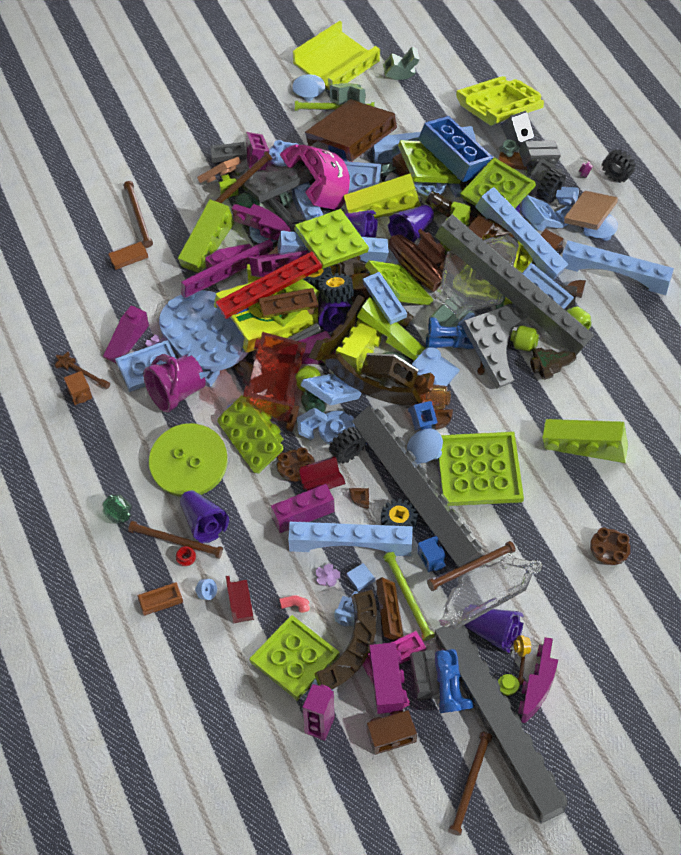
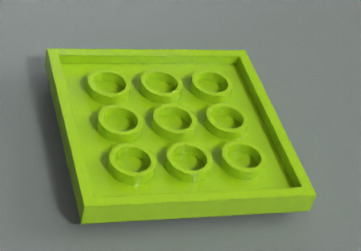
(480, 469)

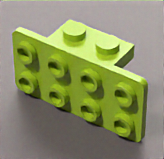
(251, 434)

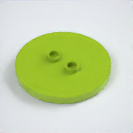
(188, 459)

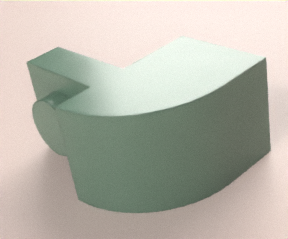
(401, 68)
(344, 92)

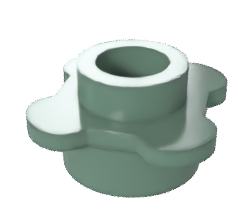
(509, 147)
(386, 169)
(286, 199)

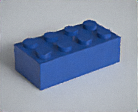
(454, 148)

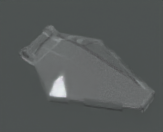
(466, 289)
(486, 589)

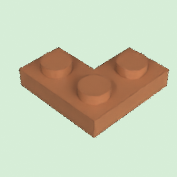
(222, 169)

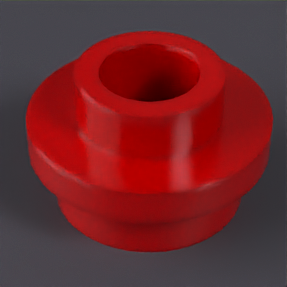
(185, 551)

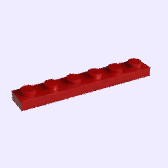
(268, 285)

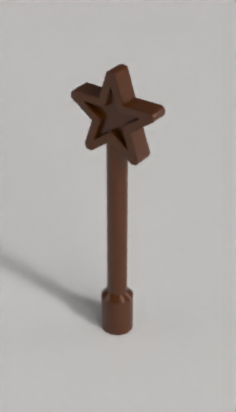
(66, 362)

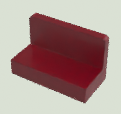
(321, 473)
(239, 600)

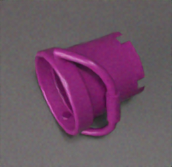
(172, 380)

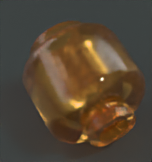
(439, 396)

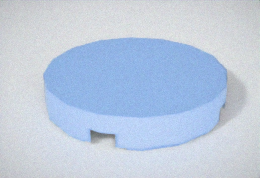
(336, 424)

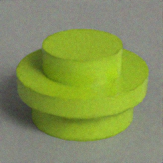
(508, 684)

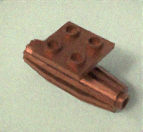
(420, 260)

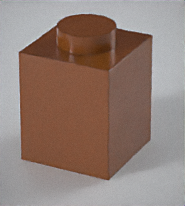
(78, 388)

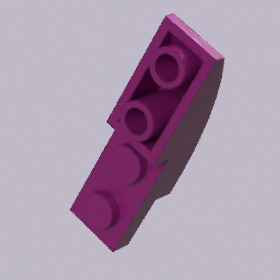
(260, 218)
(540, 683)

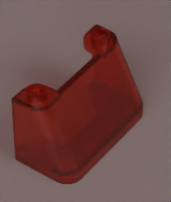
(274, 375)

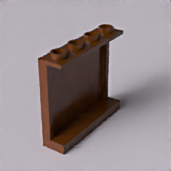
(353, 128)

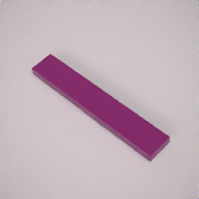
(224, 269)

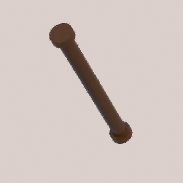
(267, 157)
(147, 241)
(134, 527)
(433, 584)
(455, 828)

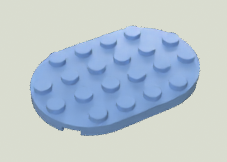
(202, 331)

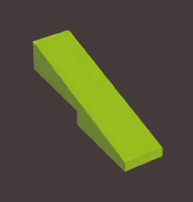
(396, 334)

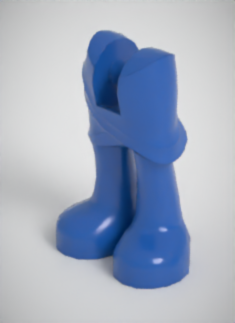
(435, 330)
(448, 676)

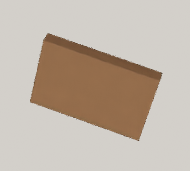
(590, 210)

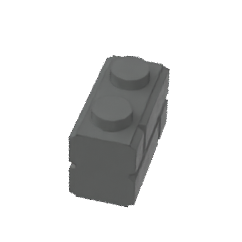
(533, 151)
(425, 675)

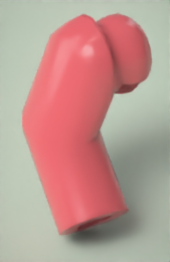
(295, 600)

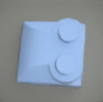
(540, 214)
(432, 361)

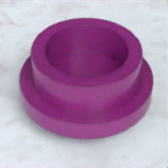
(585, 169)

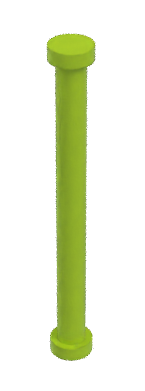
(321, 106)
(427, 634)

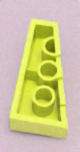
(385, 197)
(360, 342)

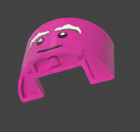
(328, 170)

